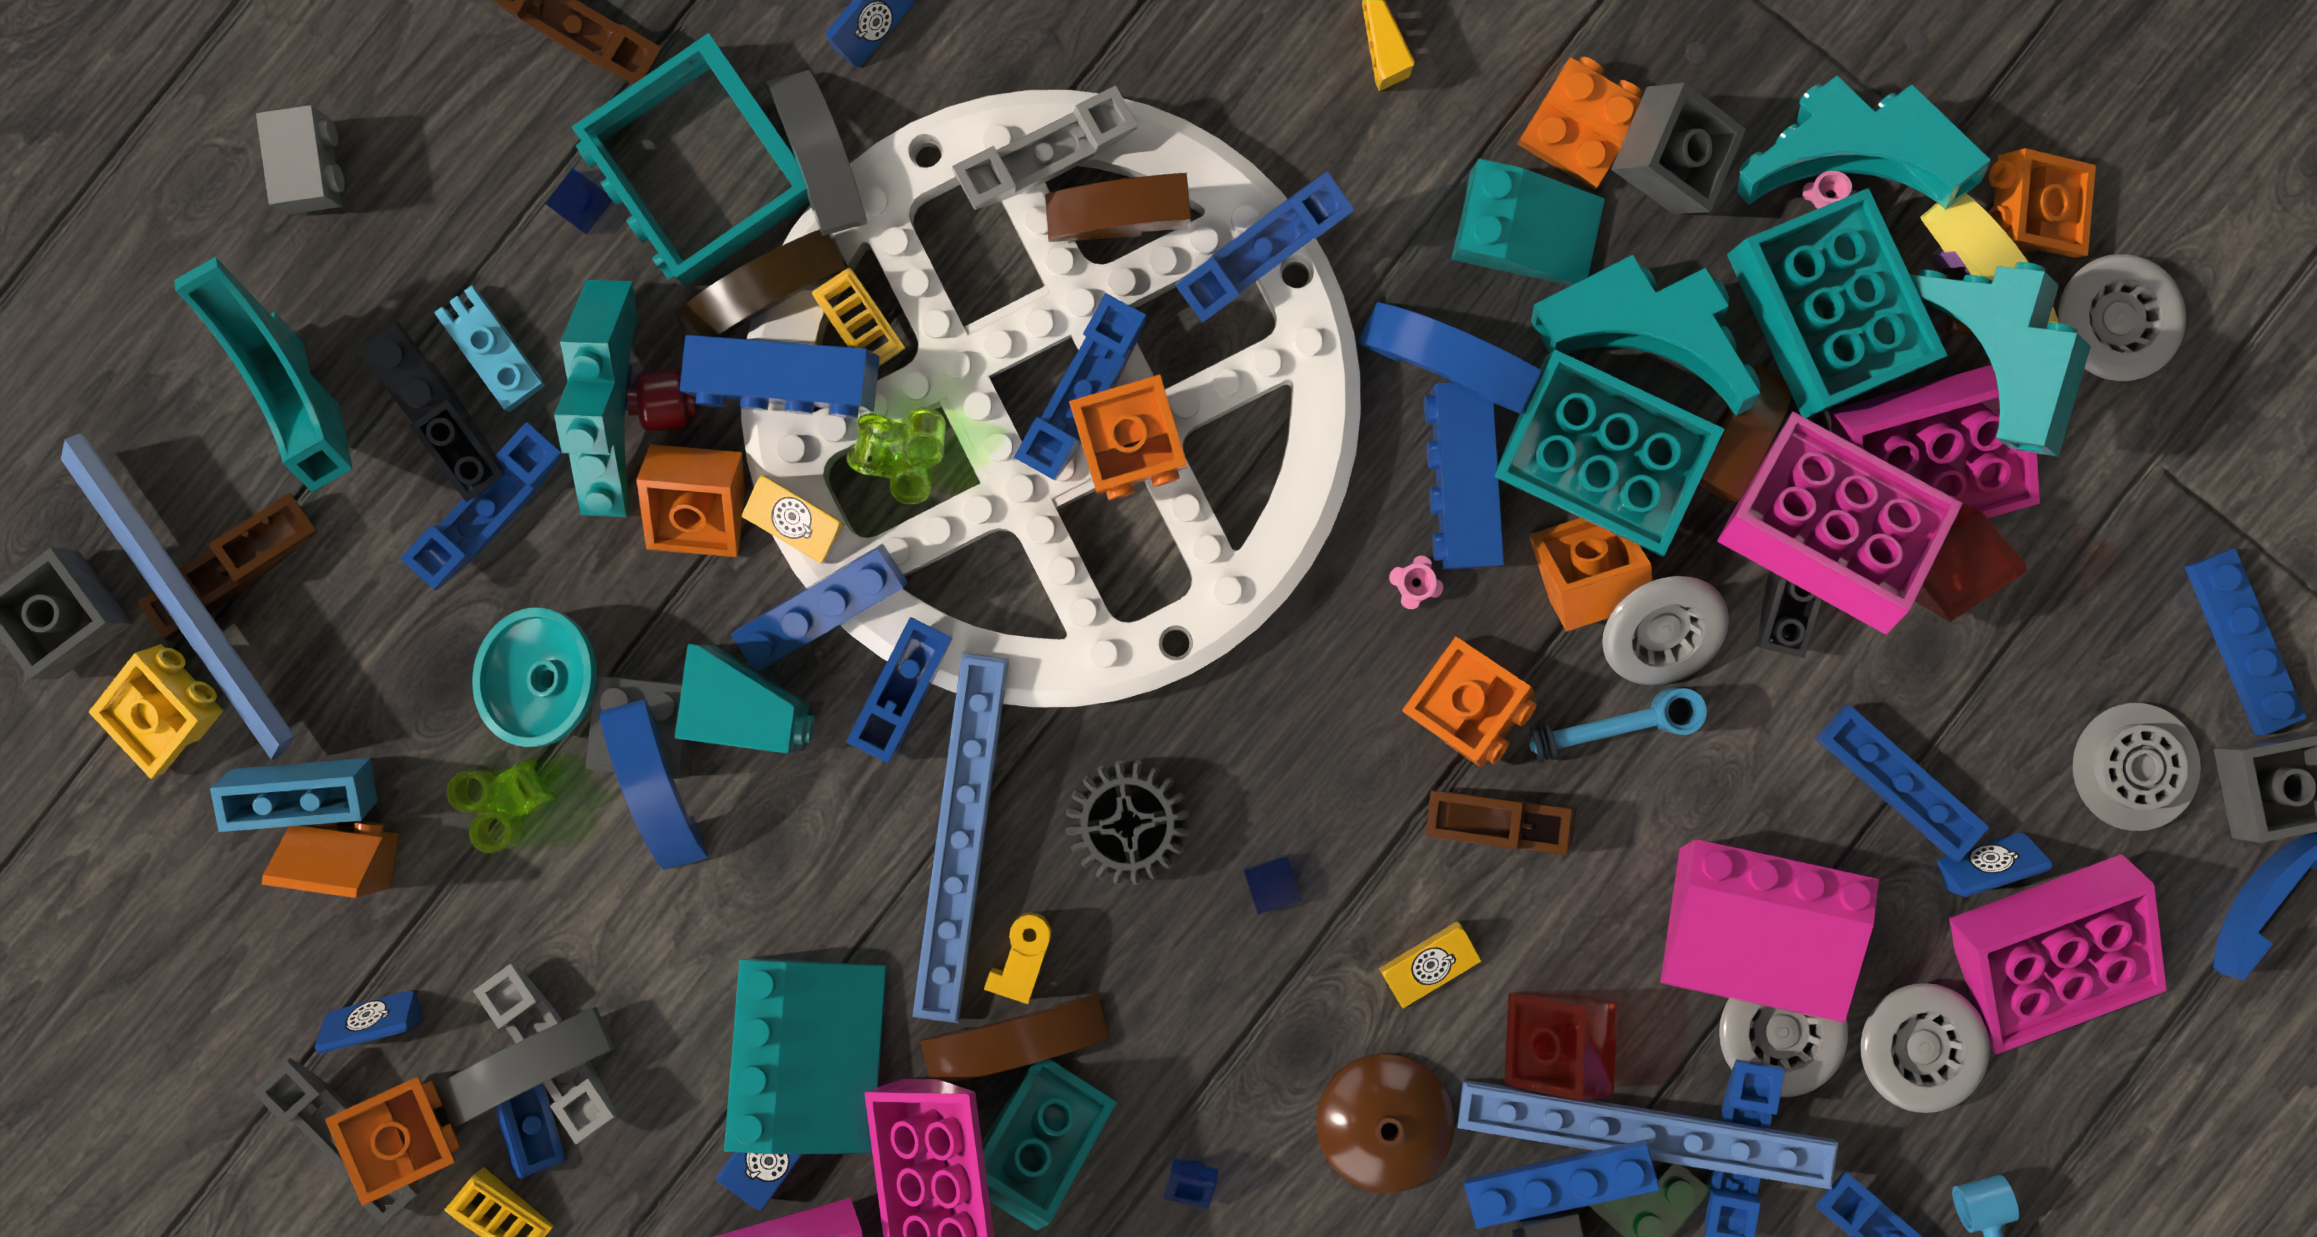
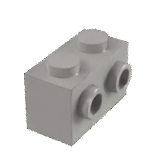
(300, 159)

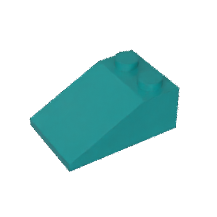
(1527, 224)
(1042, 1141)

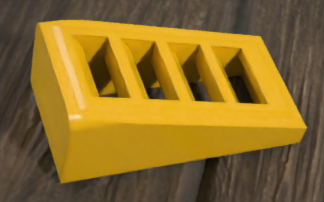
(1388, 50)
(836, 286)
(498, 1192)

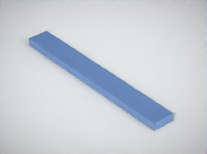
(176, 595)
(960, 837)
(1669, 1136)

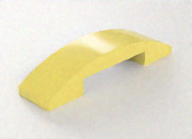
(1975, 238)

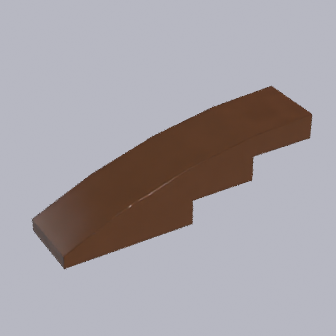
(237, 559)

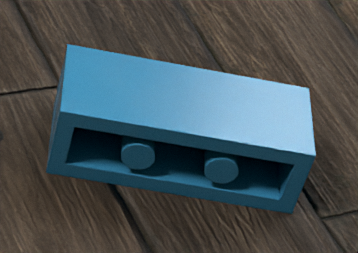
(294, 794)

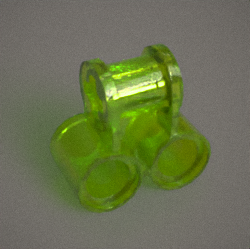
(900, 451)
(504, 797)

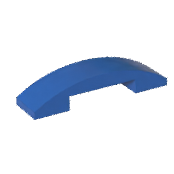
(1264, 246)
(1451, 355)
(1094, 369)
(474, 524)
(649, 786)
(2239, 943)
(1748, 1100)
(1860, 1211)

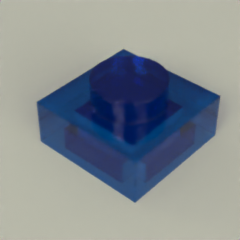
(579, 201)
(1272, 884)
(1191, 1183)

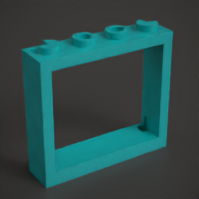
(646, 95)

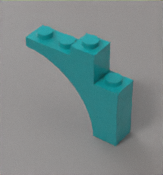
(1897, 141)
(1677, 323)
(2033, 360)
(276, 369)
(593, 402)

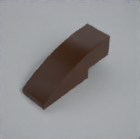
(1118, 208)
(1747, 439)
(1501, 822)

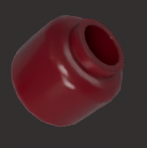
(660, 401)

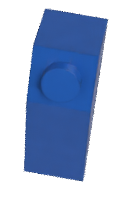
(900, 691)

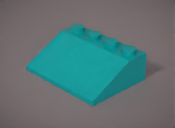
(1835, 303)
(1608, 452)
(804, 1056)

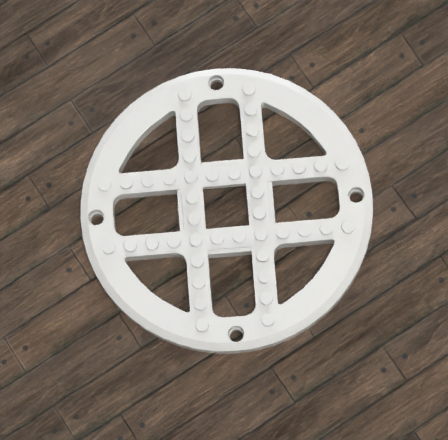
(953, 368)

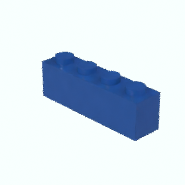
(779, 374)
(1465, 479)

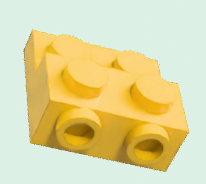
(156, 708)

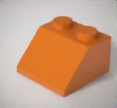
(692, 500)
(1587, 570)
(334, 859)

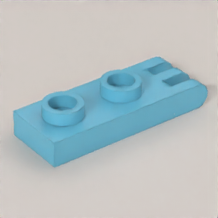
(491, 350)

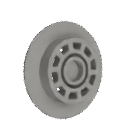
(2121, 318)
(1660, 622)
(2137, 766)
(1783, 1036)
(1925, 1048)

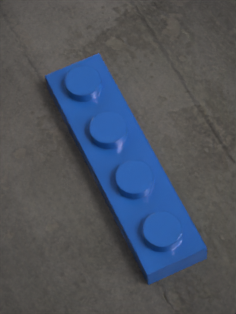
(819, 608)
(2245, 642)
(1901, 783)
(1561, 1184)

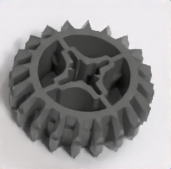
(1133, 861)

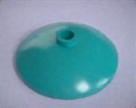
(516, 672)

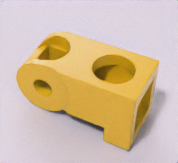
(1029, 943)

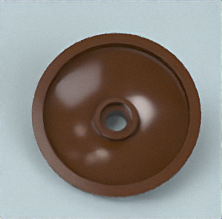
(1377, 1092)

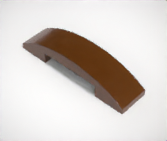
(588, 35)
(1016, 1040)

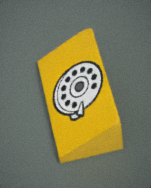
(792, 519)
(1430, 964)

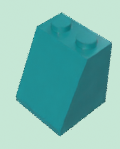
(737, 706)

